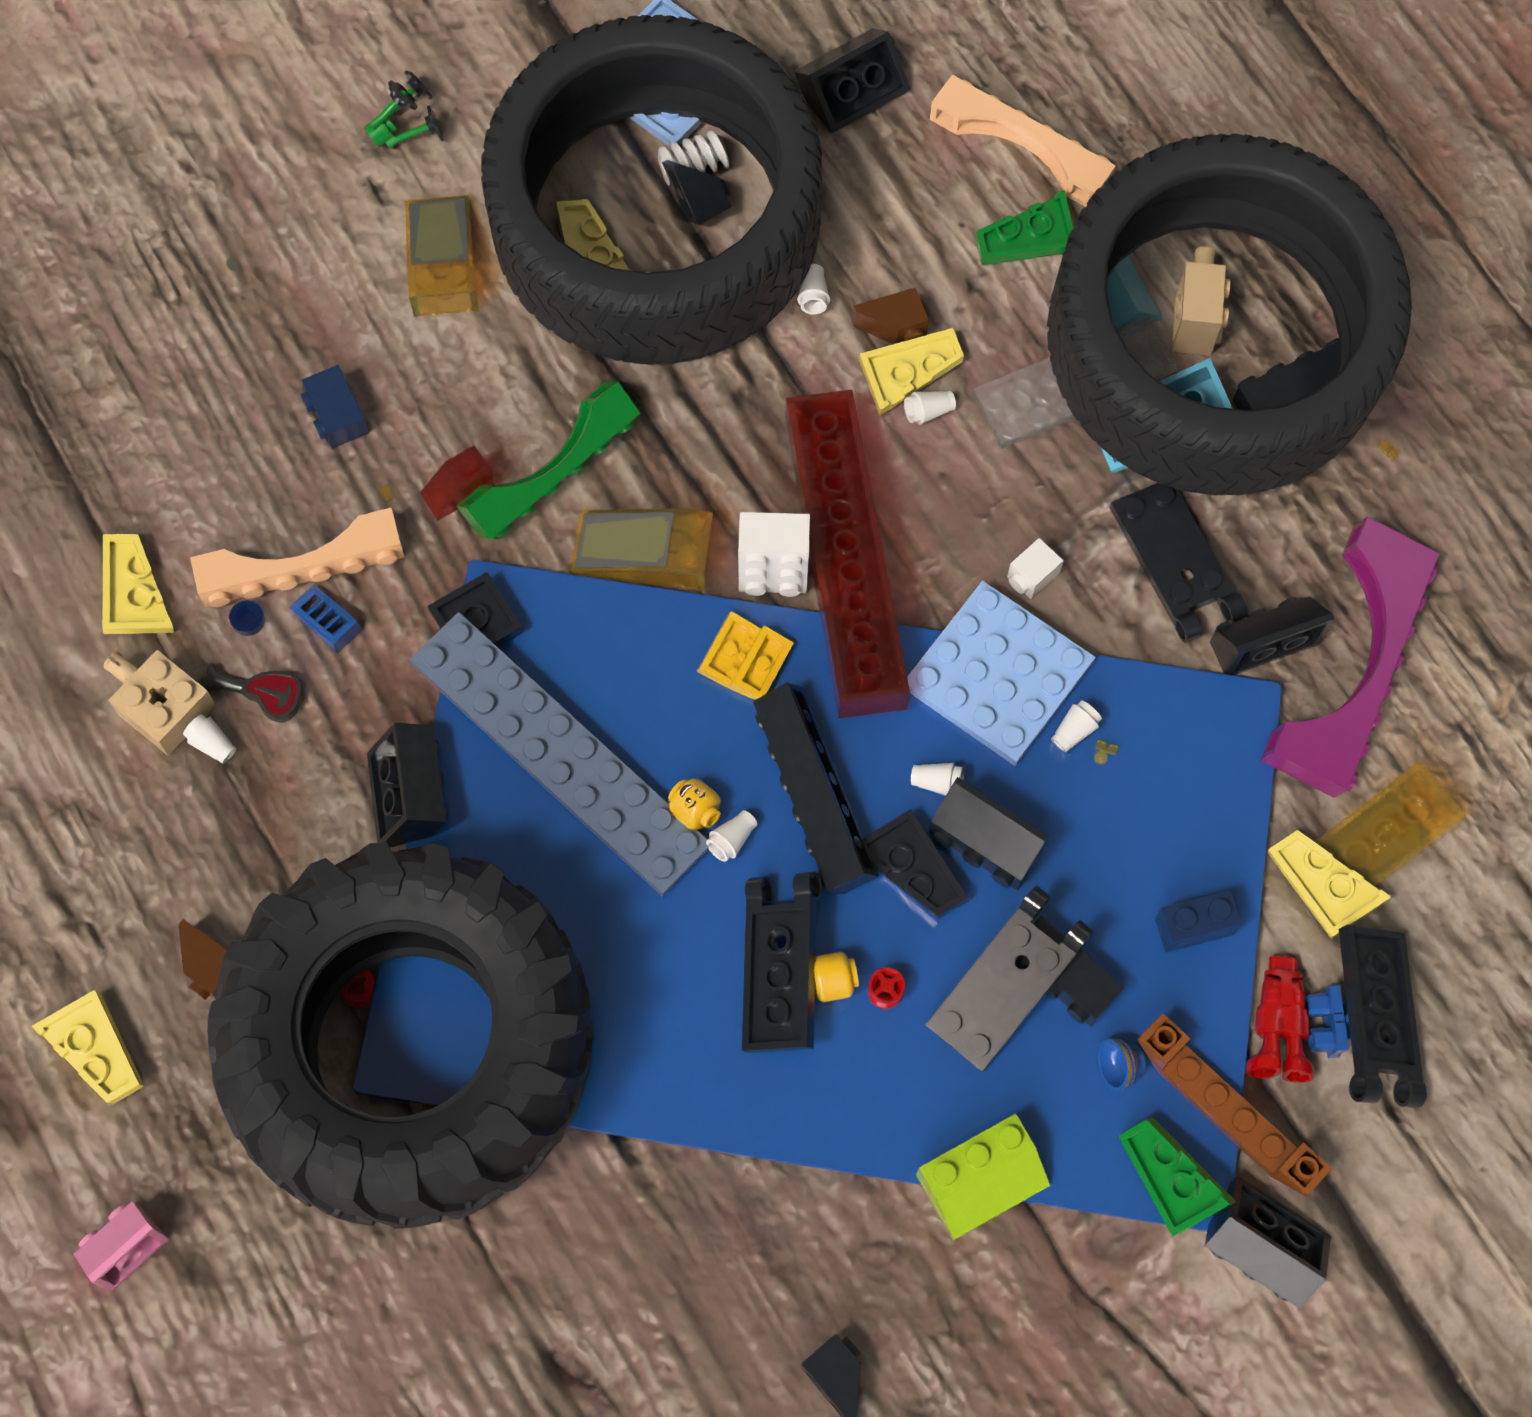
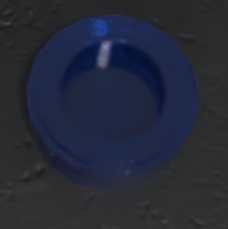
(247, 618)

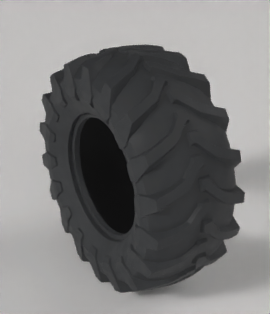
(324, 935)

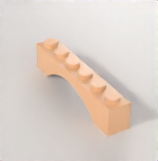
(969, 110)
(229, 576)

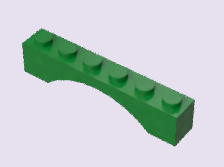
(600, 417)

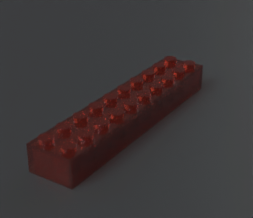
(846, 555)

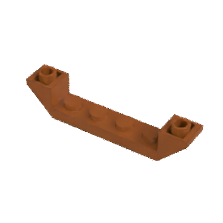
(1229, 1111)

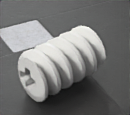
(696, 155)

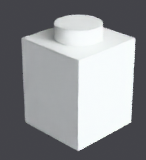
(1034, 569)

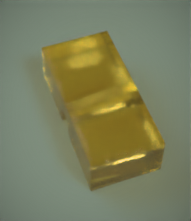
(1390, 451)
(1101, 745)

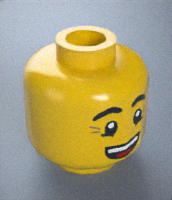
(694, 804)

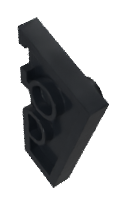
(914, 865)

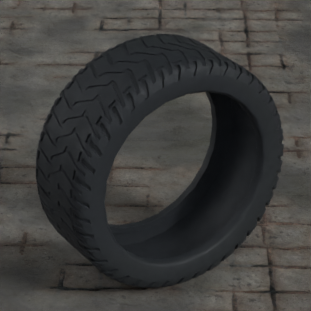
(653, 69)
(1268, 194)

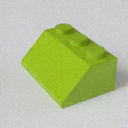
(983, 1177)

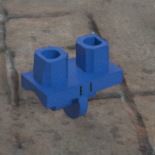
(1335, 1032)

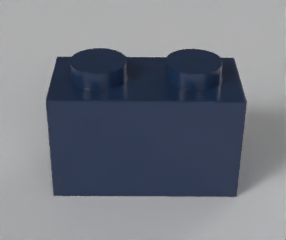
(334, 406)
(1198, 921)

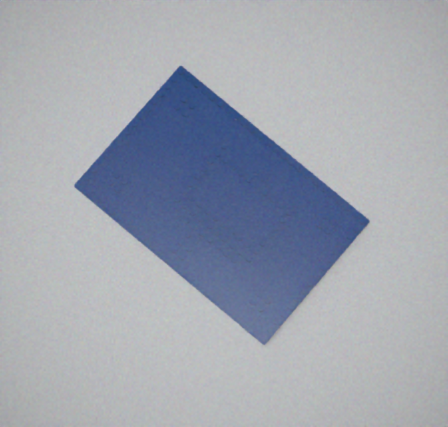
(880, 1091)

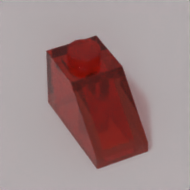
(456, 481)

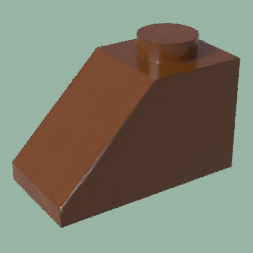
(893, 317)
(200, 960)

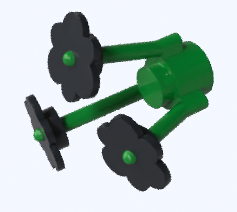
(382, 127)

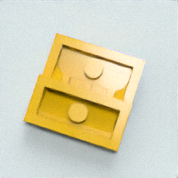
(745, 657)

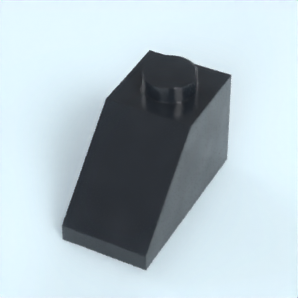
(697, 192)
(836, 1374)

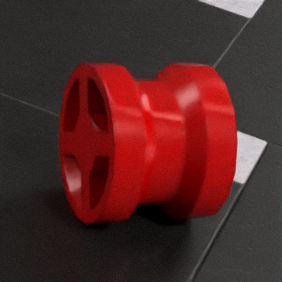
(887, 981)
(362, 993)

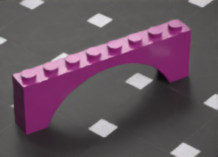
(1394, 580)

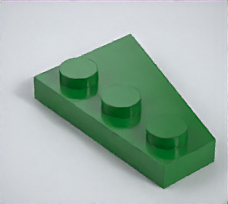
(1029, 235)
(1172, 1177)

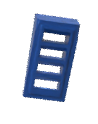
(341, 636)

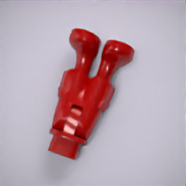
(1284, 1016)

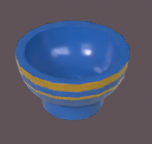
(1119, 1063)

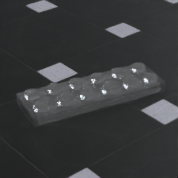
(1031, 400)

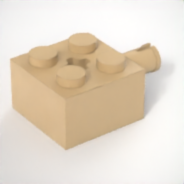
(1200, 305)
(146, 687)

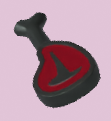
(275, 691)

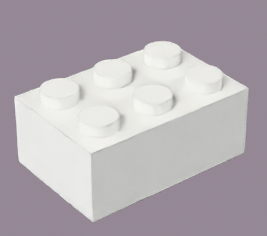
(773, 553)

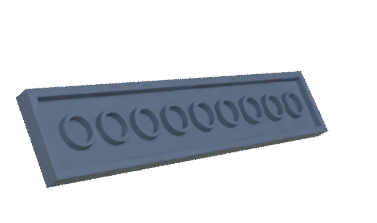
(559, 753)

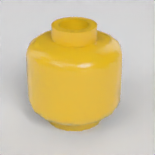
(835, 976)

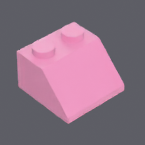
(119, 1246)

